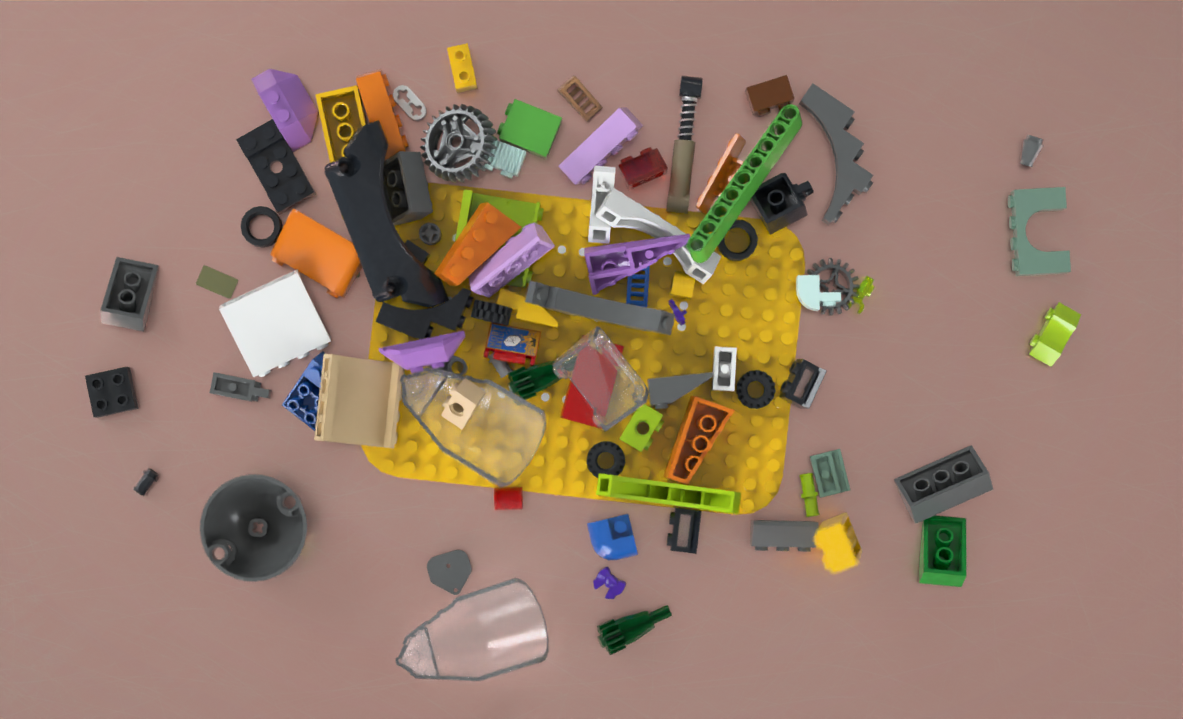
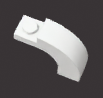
(602, 185)

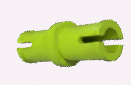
(809, 495)

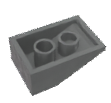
(129, 294)
(669, 389)

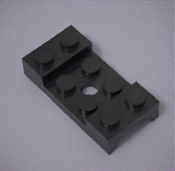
(262, 149)

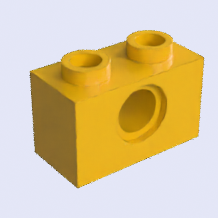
(462, 68)

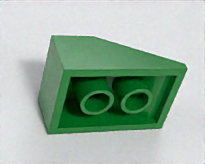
(943, 551)

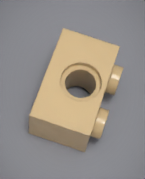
(463, 403)

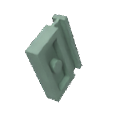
(829, 473)

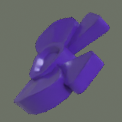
(678, 314)
(605, 577)

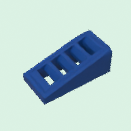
(645, 285)

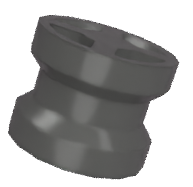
(430, 230)

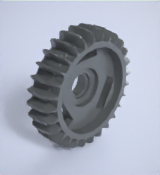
(474, 146)

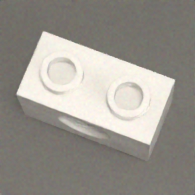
(724, 369)

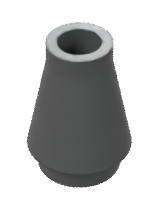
(1031, 149)

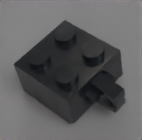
(780, 202)

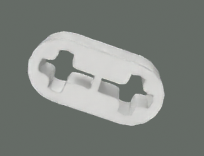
(413, 100)

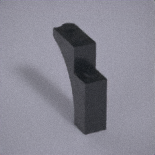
(418, 322)

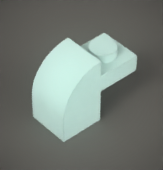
(809, 293)

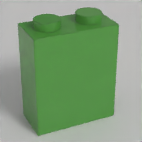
(529, 128)

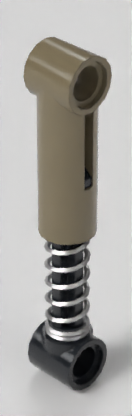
(684, 147)

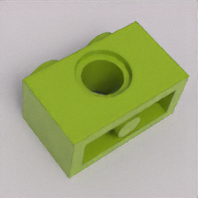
(631, 435)

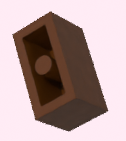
(769, 95)

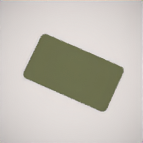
(217, 282)

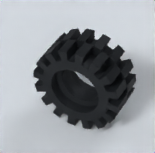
(491, 312)
(765, 380)
(606, 446)

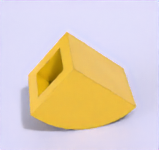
(682, 285)

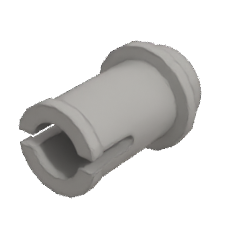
(501, 366)

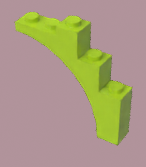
(668, 493)

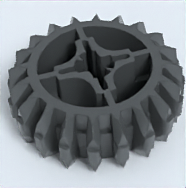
(835, 270)

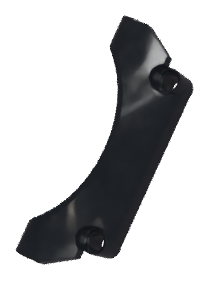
(362, 202)

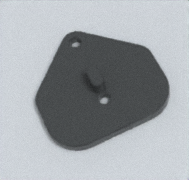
(450, 577)

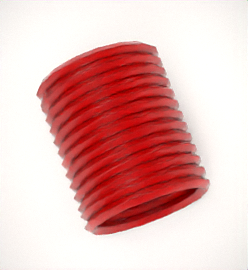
(508, 498)

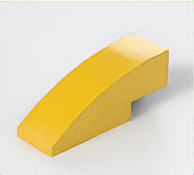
(525, 311)

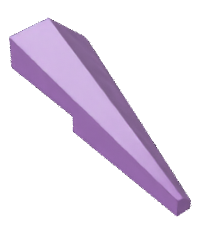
(616, 261)

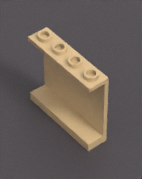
(359, 401)

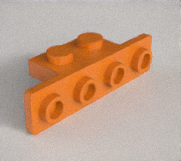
(725, 171)

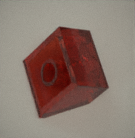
(642, 168)

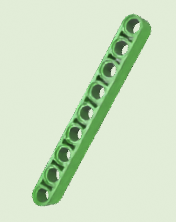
(743, 192)

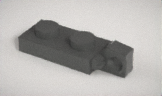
(237, 387)

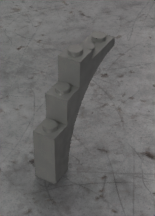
(850, 176)

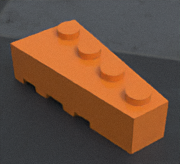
(696, 436)

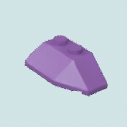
(288, 106)
(424, 352)

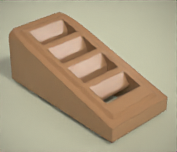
(585, 93)

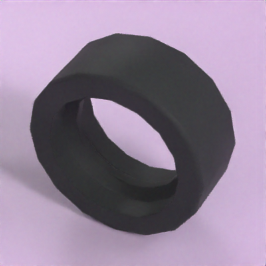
(249, 215)
(752, 245)

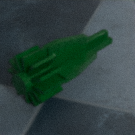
(531, 380)
(628, 629)

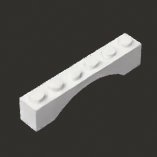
(624, 212)

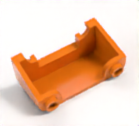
(317, 253)

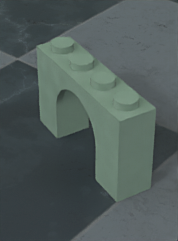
(1028, 259)

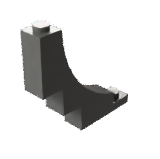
(600, 309)

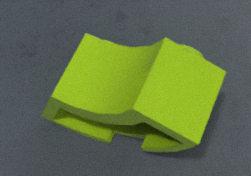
(1054, 334)

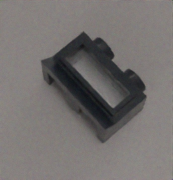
(802, 383)
(685, 530)

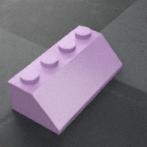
(510, 260)

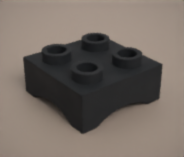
(111, 392)

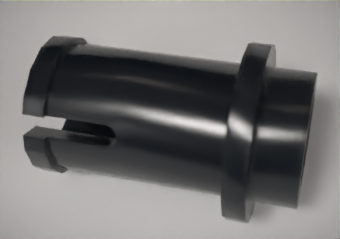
(146, 481)

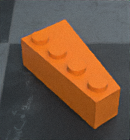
(380, 107)
(477, 242)

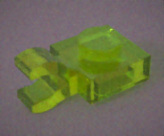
(865, 290)

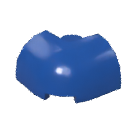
(613, 538)

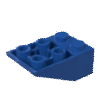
(305, 394)

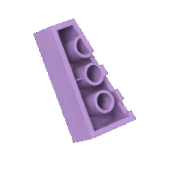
(601, 145)

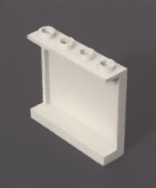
(275, 324)

